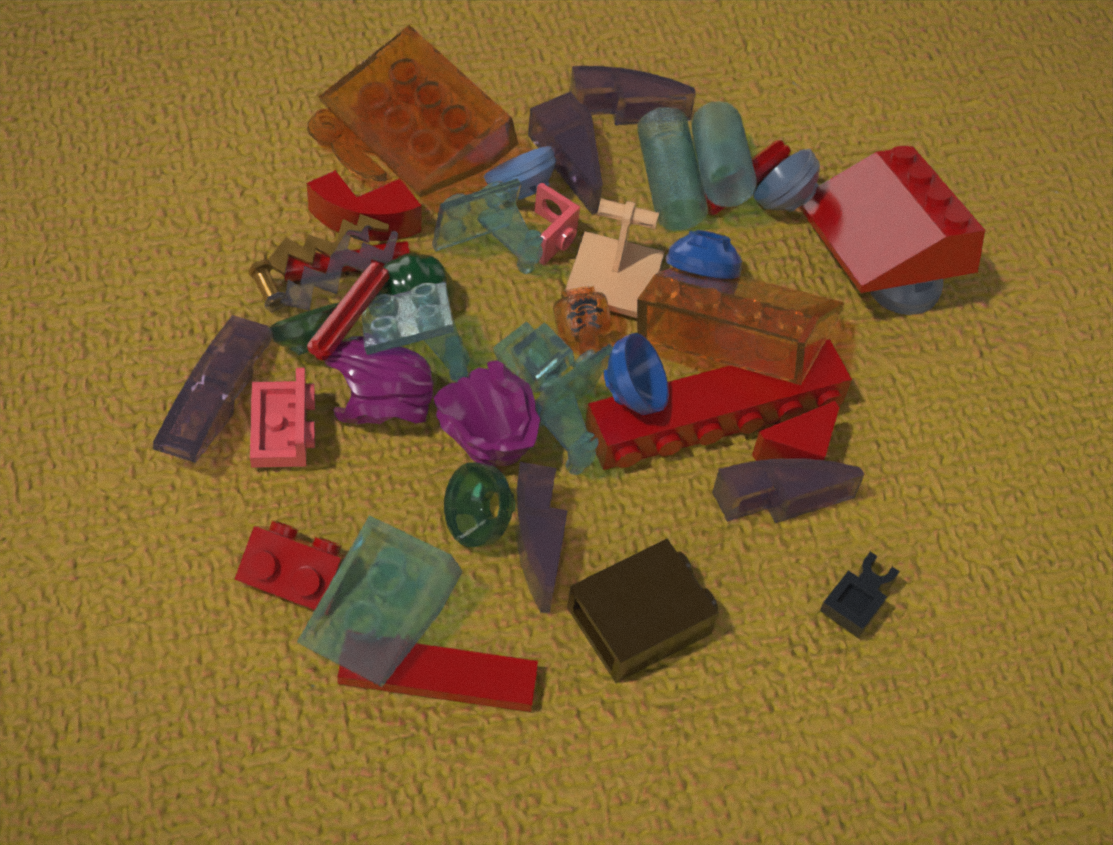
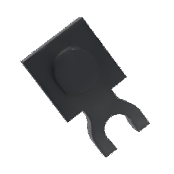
(858, 599)

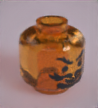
(582, 317)

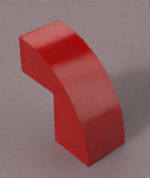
(393, 204)

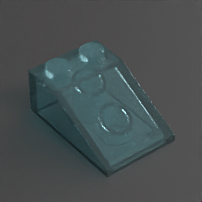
(380, 601)

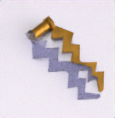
(339, 256)

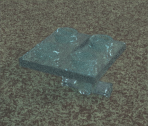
(487, 212)
(415, 317)
(560, 411)

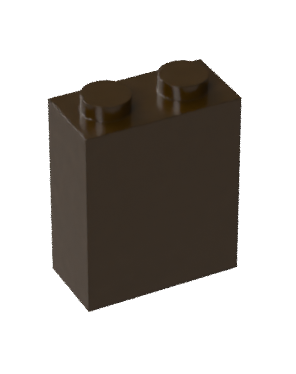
(642, 609)

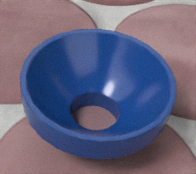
(705, 255)
(637, 375)

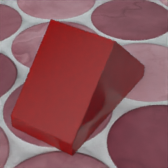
(798, 437)

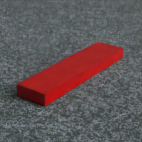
(458, 677)

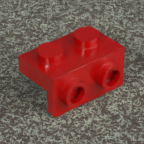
(289, 565)

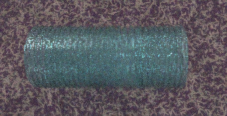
(723, 154)
(672, 169)

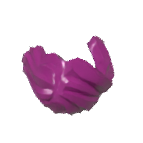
(382, 383)
(490, 414)

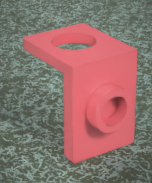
(563, 228)

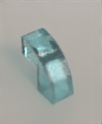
(534, 354)

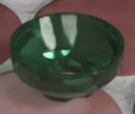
(298, 330)
(468, 504)

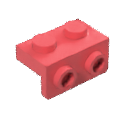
(280, 422)

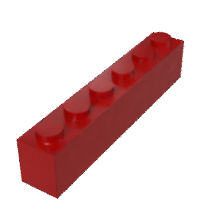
(712, 407)

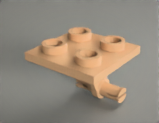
(615, 265)

